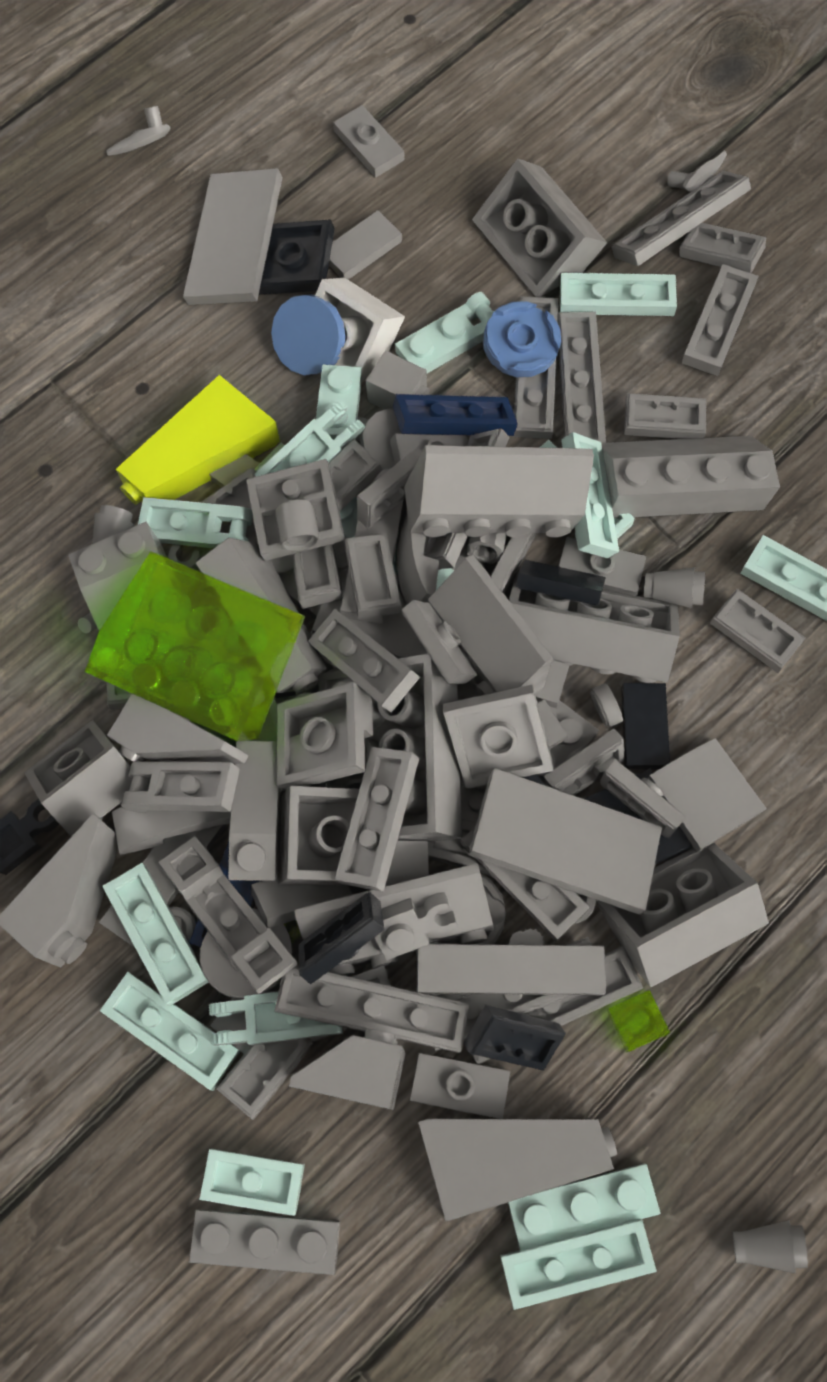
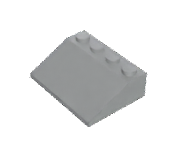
(419, 728)

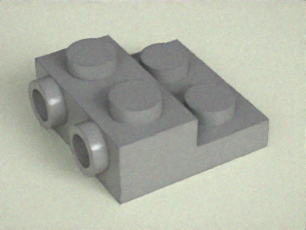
(323, 735)

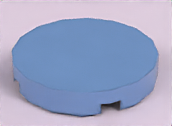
(307, 334)
(521, 339)

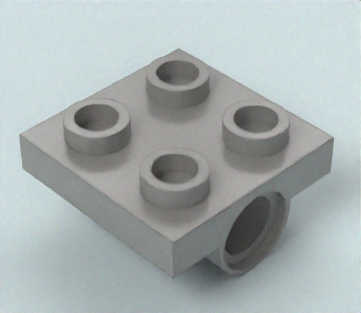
(295, 510)

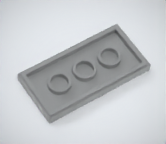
(233, 237)
(566, 841)

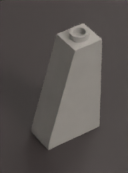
(243, 566)
(504, 1160)

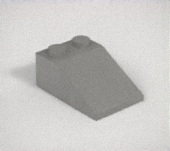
(109, 567)
(64, 898)

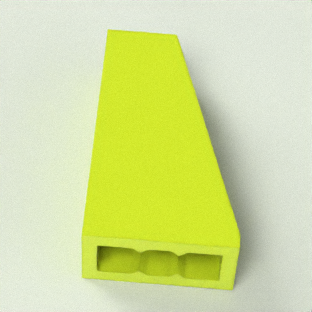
(197, 441)

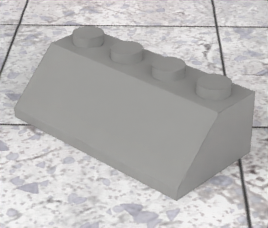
(689, 476)
(498, 490)
(617, 635)
(464, 895)

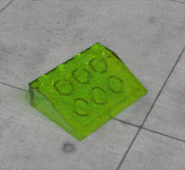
(196, 647)

